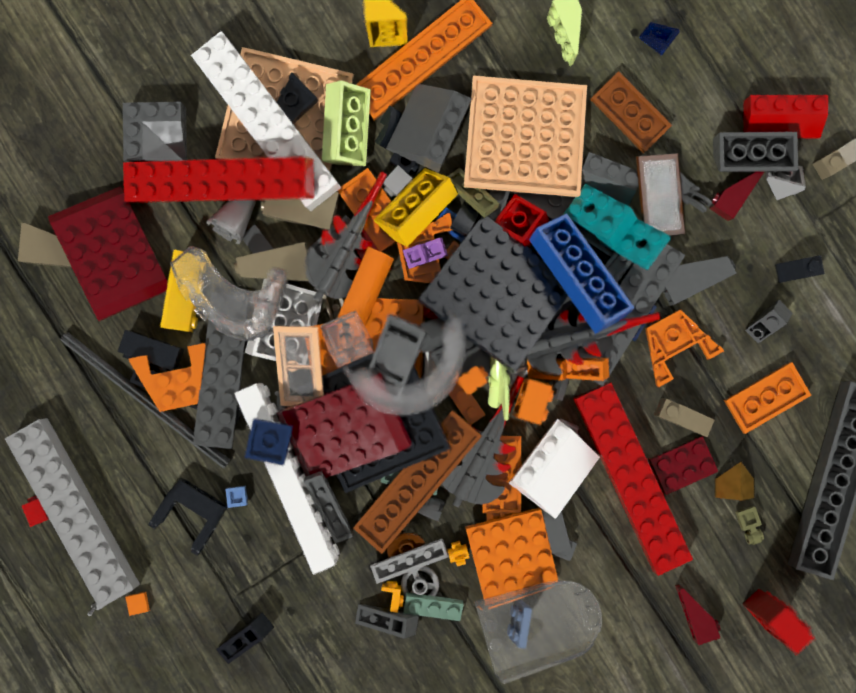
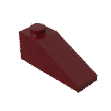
(731, 199)
(701, 624)

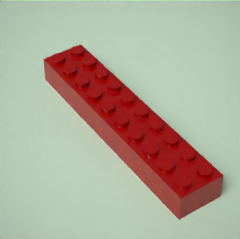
(219, 180)
(633, 478)

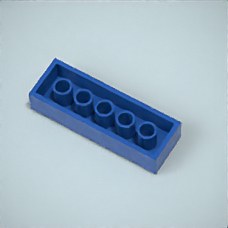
(581, 273)

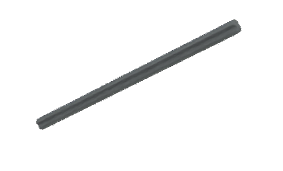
(141, 397)

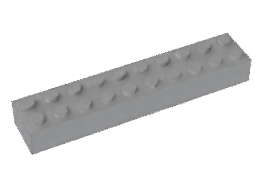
(72, 512)

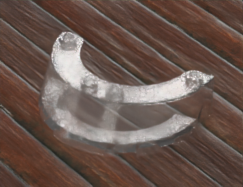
(232, 309)
(421, 395)

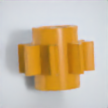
(458, 553)

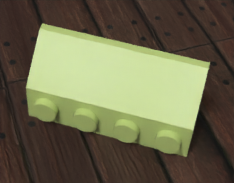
(345, 124)

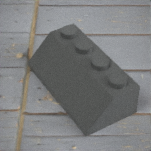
(755, 151)

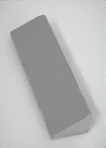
(409, 561)

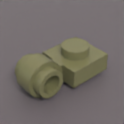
(749, 520)

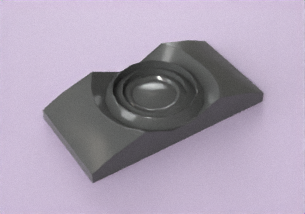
(397, 350)

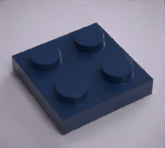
(268, 441)

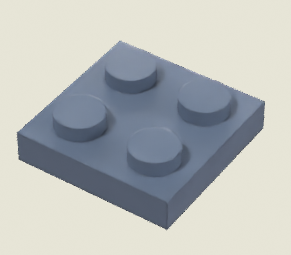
(520, 623)

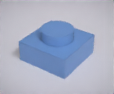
(236, 496)

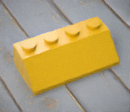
(385, 23)
(416, 206)
(177, 311)

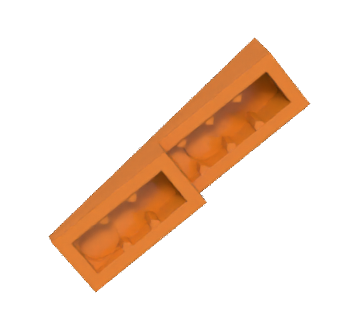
(591, 370)

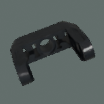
(198, 502)

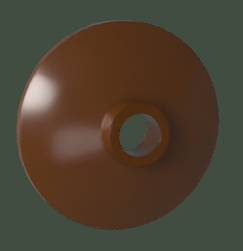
(404, 543)

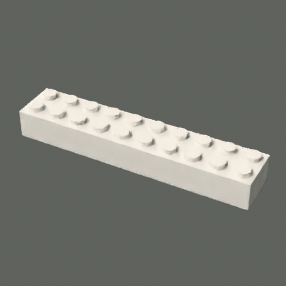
(260, 111)
(290, 486)

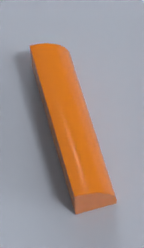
(367, 284)

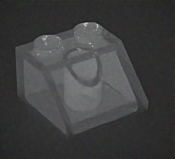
(347, 339)

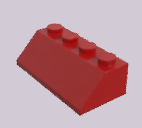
(786, 114)

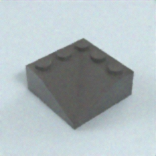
(154, 132)

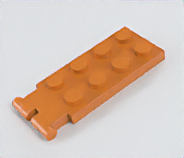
(510, 500)

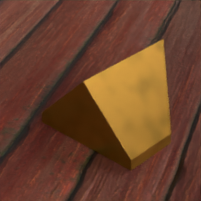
(735, 484)

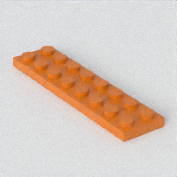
(424, 55)

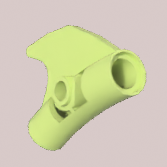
(498, 387)

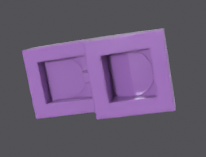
(425, 253)

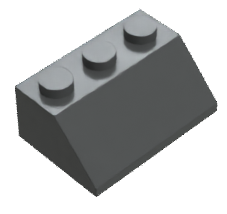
(609, 178)

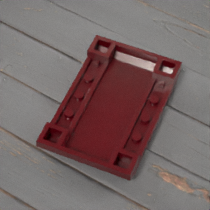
(109, 253)
(342, 432)

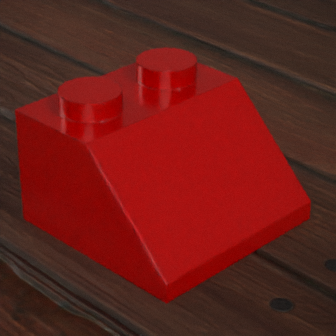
(521, 219)

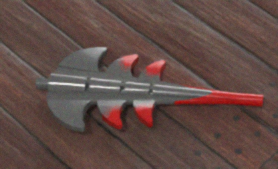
(329, 274)
(567, 339)
(469, 479)

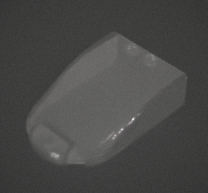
(560, 628)

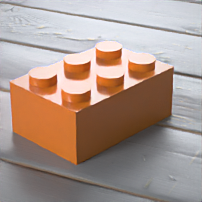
(533, 401)

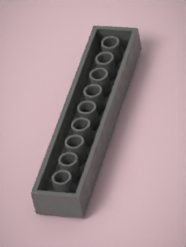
(831, 493)

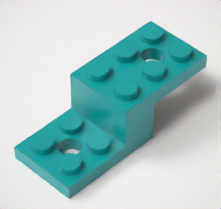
(617, 226)

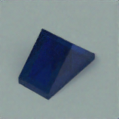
(659, 36)

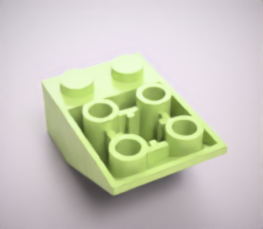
(566, 21)

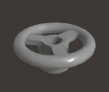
(427, 585)

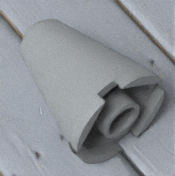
(232, 219)

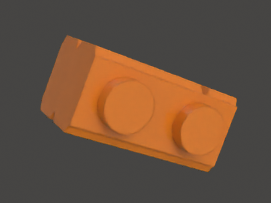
(472, 379)

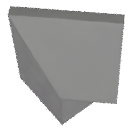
(786, 182)

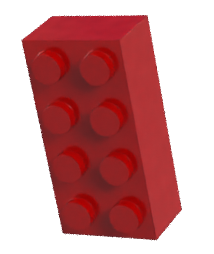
(779, 620)

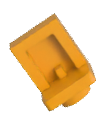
(397, 599)

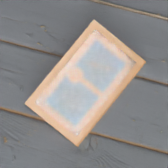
(298, 364)

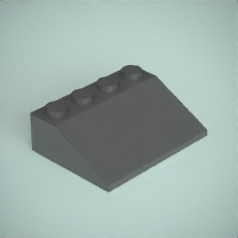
(429, 125)

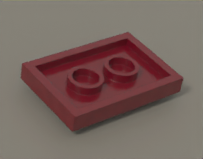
(683, 465)

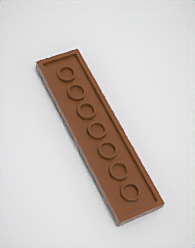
(415, 486)

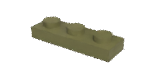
(477, 198)

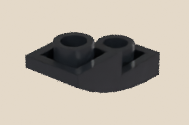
(390, 121)
(464, 219)

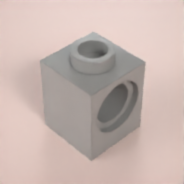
(396, 181)

